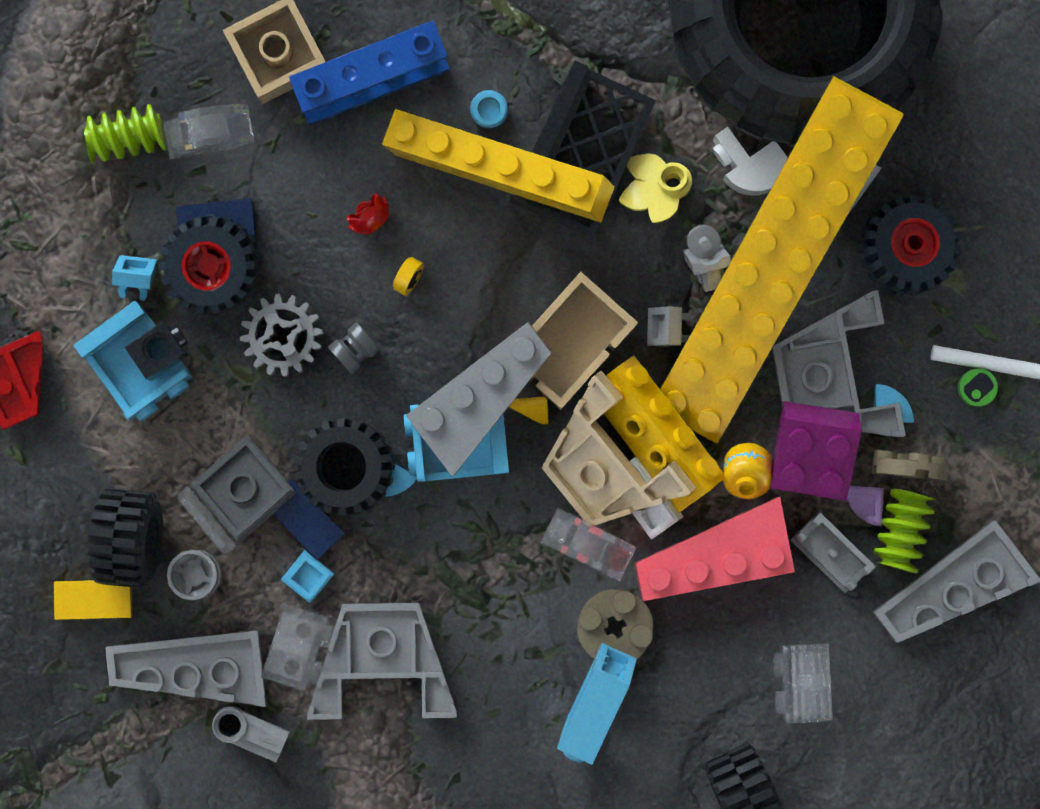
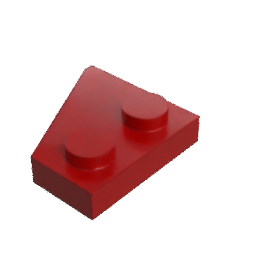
(20, 380)

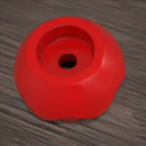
(369, 215)

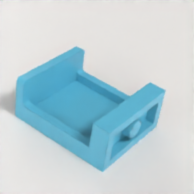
(118, 371)
(487, 459)

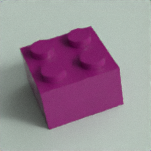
(815, 450)

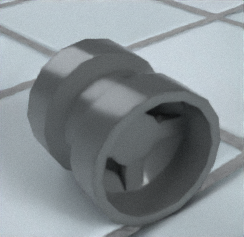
(360, 342)

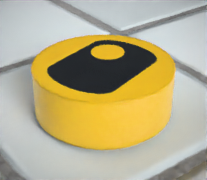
(408, 276)

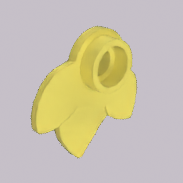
(650, 187)

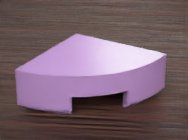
(866, 503)

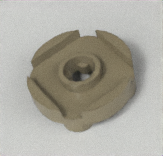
(910, 466)
(621, 605)

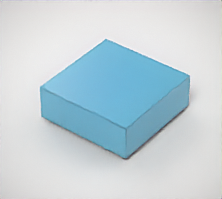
(307, 576)

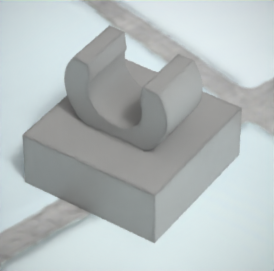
(666, 326)

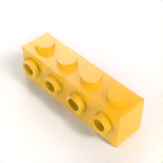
(659, 431)

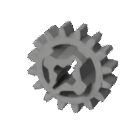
(273, 320)

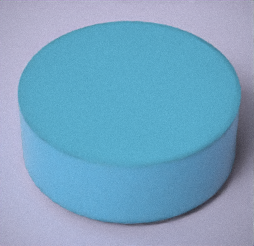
(489, 109)

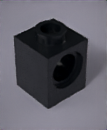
(141, 350)

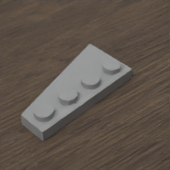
(471, 403)
(966, 578)
(204, 666)

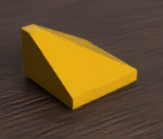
(533, 408)

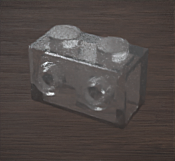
(297, 647)

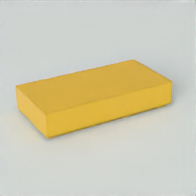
(91, 600)

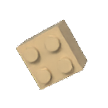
(273, 47)

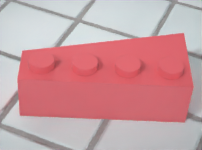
(728, 553)

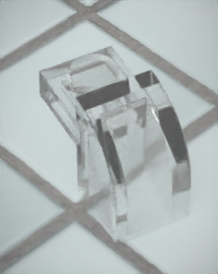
(208, 130)
(588, 544)

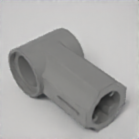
(254, 735)

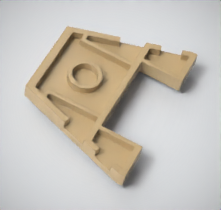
(596, 472)

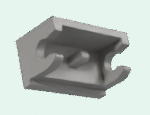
(832, 552)

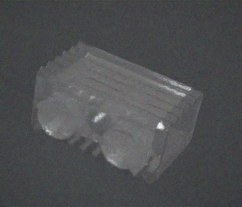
(805, 682)

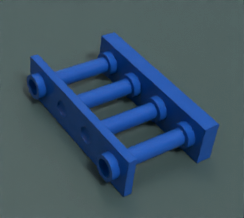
(370, 73)

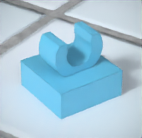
(134, 273)

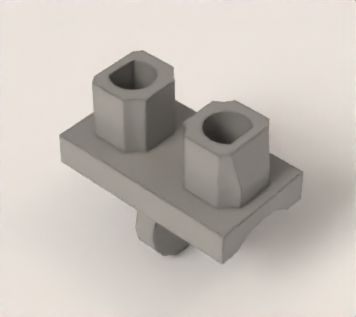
(706, 256)

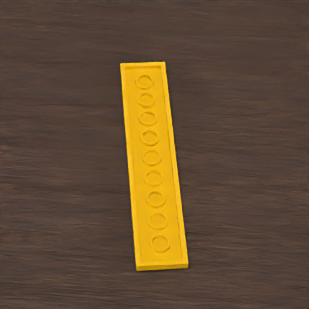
(778, 256)

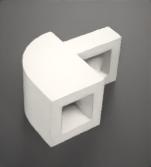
(749, 174)

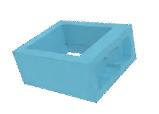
(596, 704)

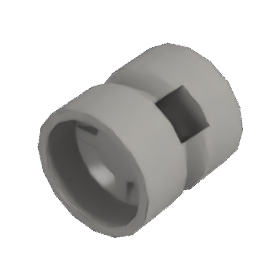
(194, 574)

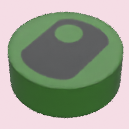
(977, 387)

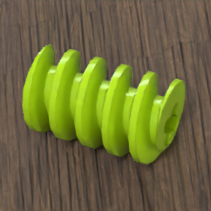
(124, 134)
(904, 530)

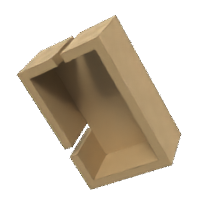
(578, 332)

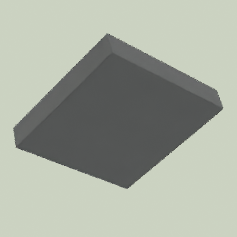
(243, 489)

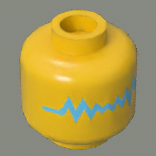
(747, 471)

